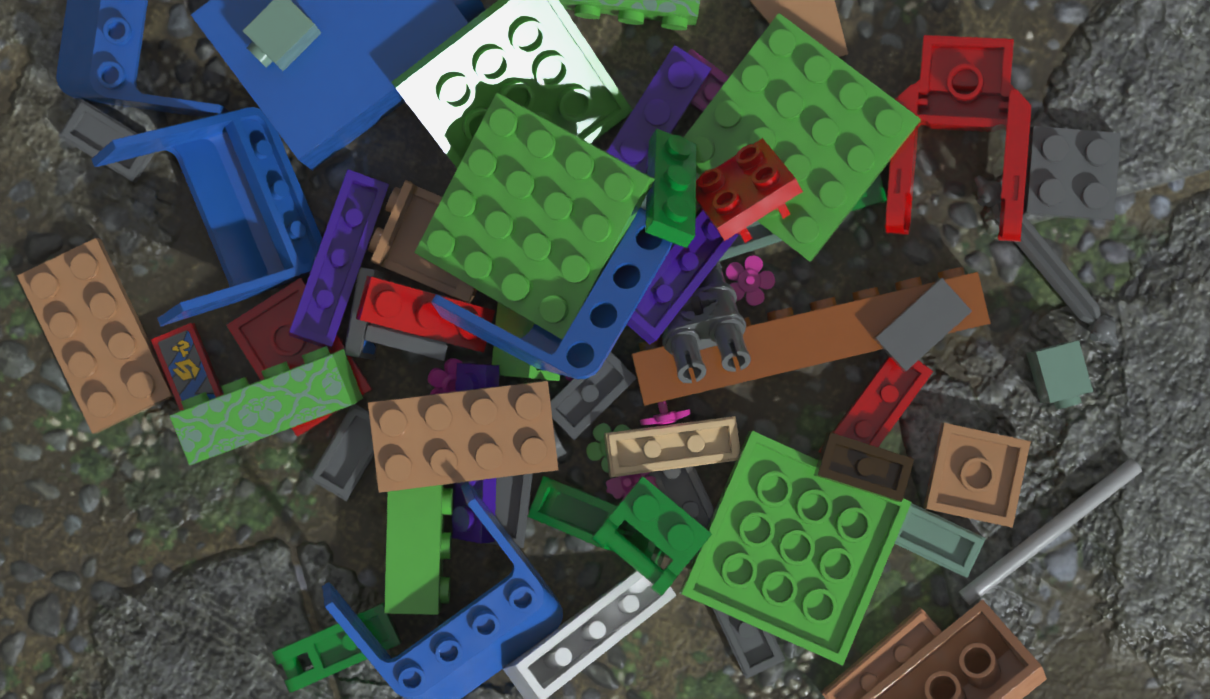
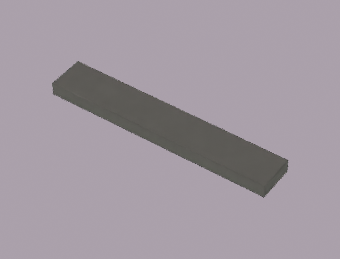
(752, 647)

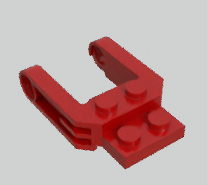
(965, 89)

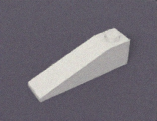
(585, 637)

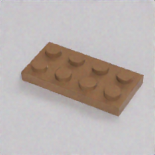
(96, 335)
(462, 436)

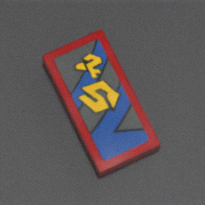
(186, 364)

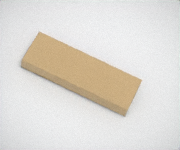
(672, 446)

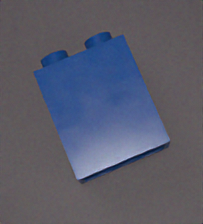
(345, 74)

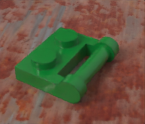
(659, 522)

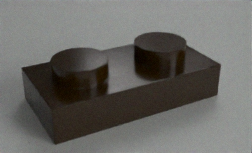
(864, 467)

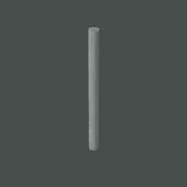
(1050, 531)

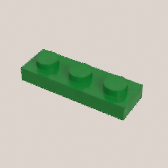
(673, 192)

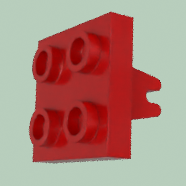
(745, 190)

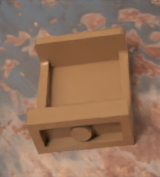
(395, 244)

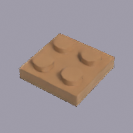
(977, 474)

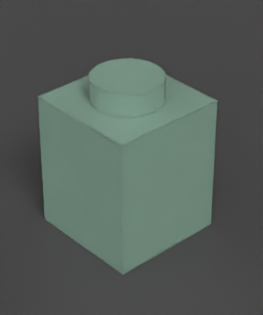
(280, 34)
(1060, 374)

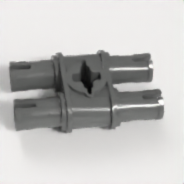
(704, 322)

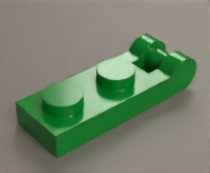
(333, 649)

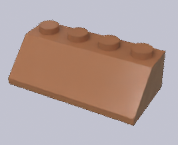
(966, 661)

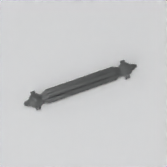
(1052, 268)

